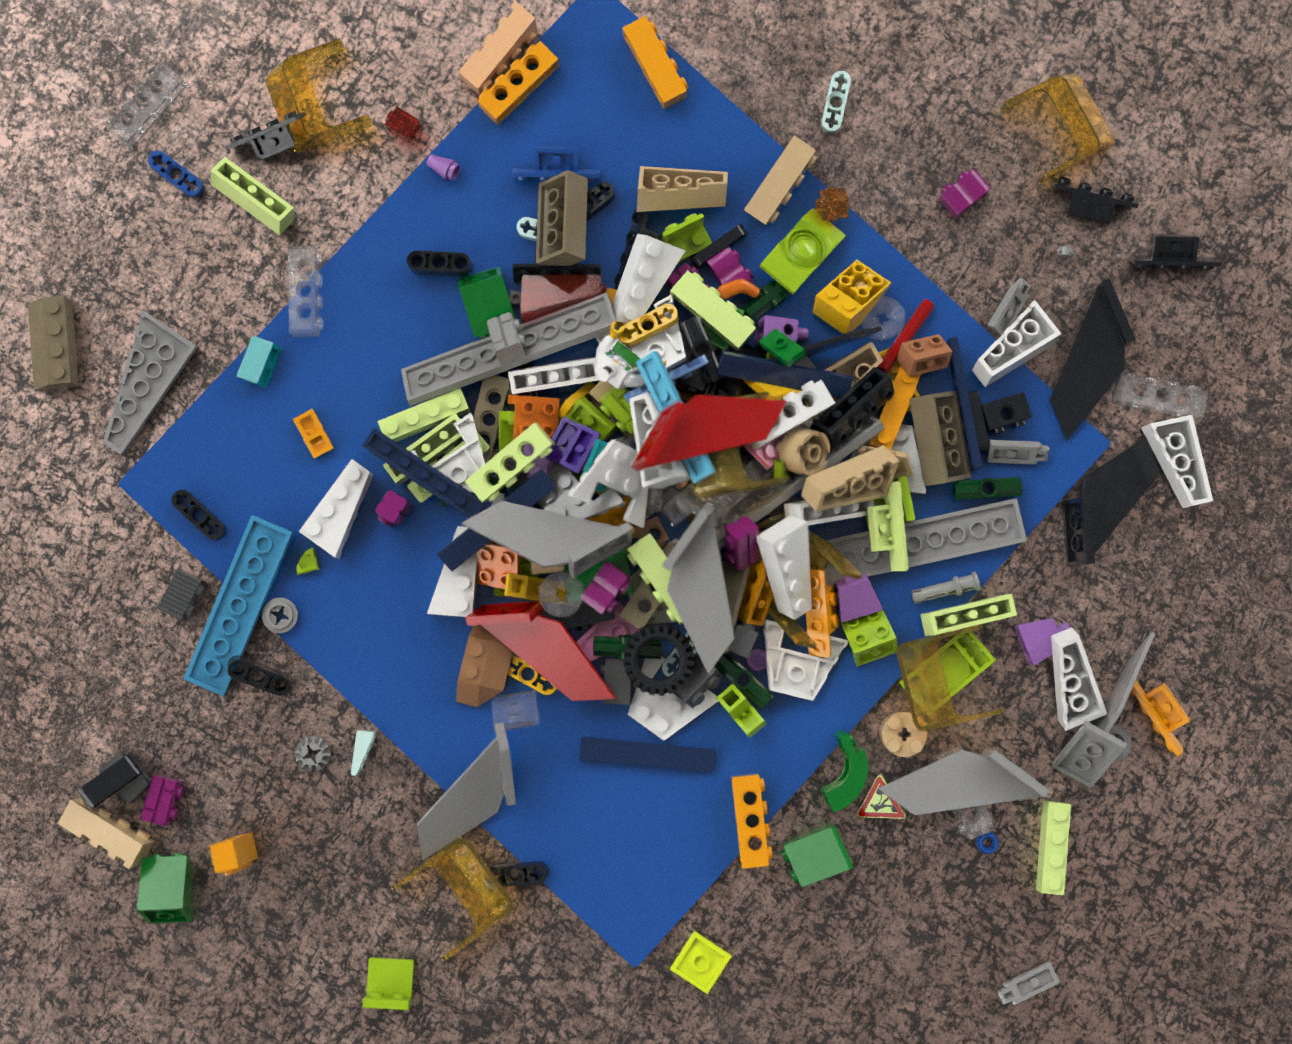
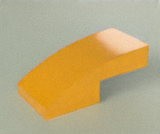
(313, 433)

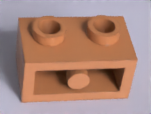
(924, 355)

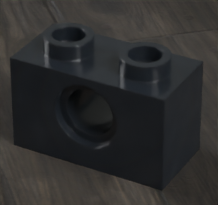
(1015, 404)

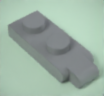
(1009, 307)
(1016, 452)
(1028, 984)

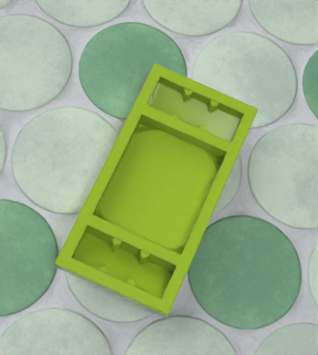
(802, 251)
(962, 660)

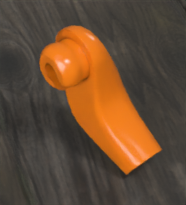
(738, 286)

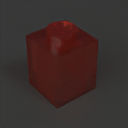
(402, 124)

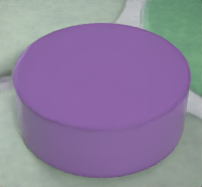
(757, 660)

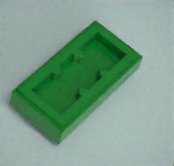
(782, 347)

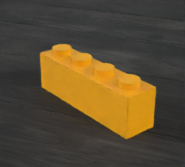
(655, 62)
(233, 853)

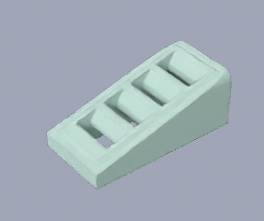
(363, 744)

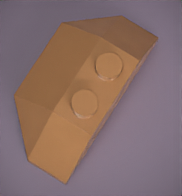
(482, 668)

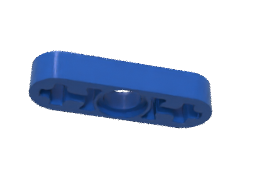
(167, 160)

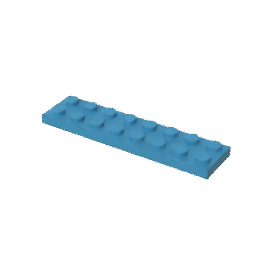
(238, 604)

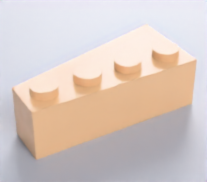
(500, 49)

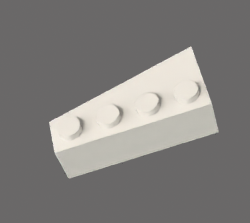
(336, 512)
(1075, 684)

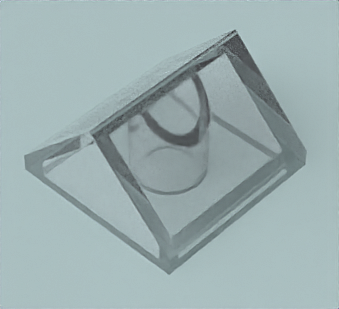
(516, 710)

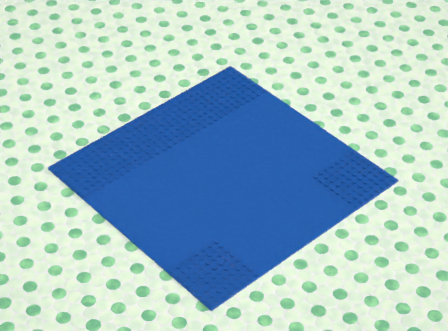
(618, 838)

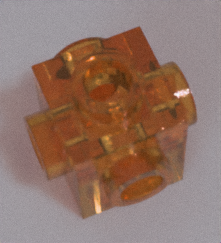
(832, 203)

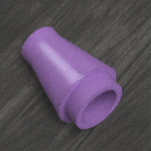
(444, 167)

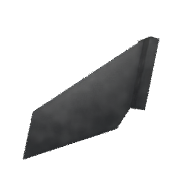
(1094, 359)
(738, 387)
(1106, 500)

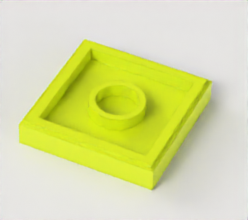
(700, 962)

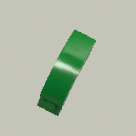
(853, 777)

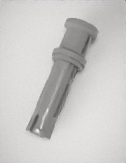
(955, 586)

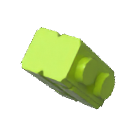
(615, 404)

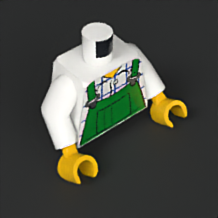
(617, 362)

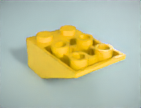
(850, 297)

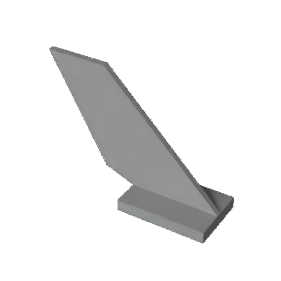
(551, 537)
(700, 588)
(1092, 747)
(963, 782)
(470, 798)

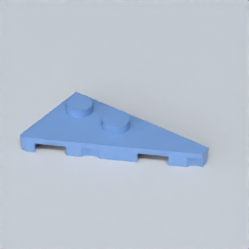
(683, 372)

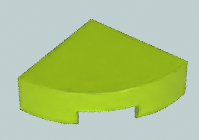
(308, 562)

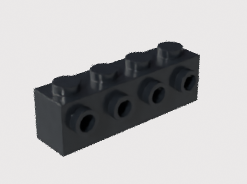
(855, 407)

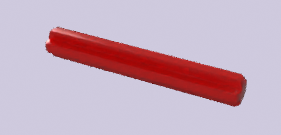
(906, 334)

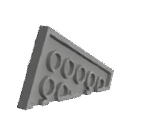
(149, 373)

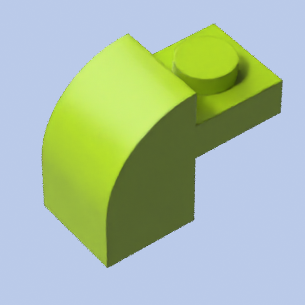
(741, 710)

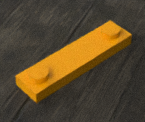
(895, 409)

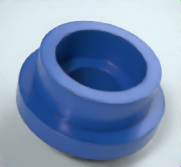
(993, 846)

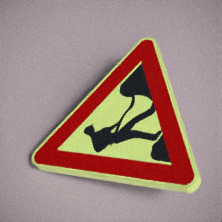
(879, 804)

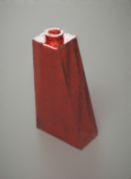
(554, 292)

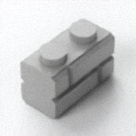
(506, 339)

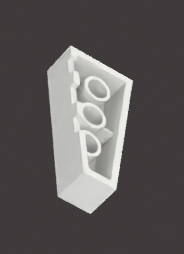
(644, 276)
(1019, 343)
(644, 416)
(1181, 459)
(787, 564)
(457, 589)

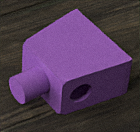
(785, 325)
(855, 598)
(1036, 638)

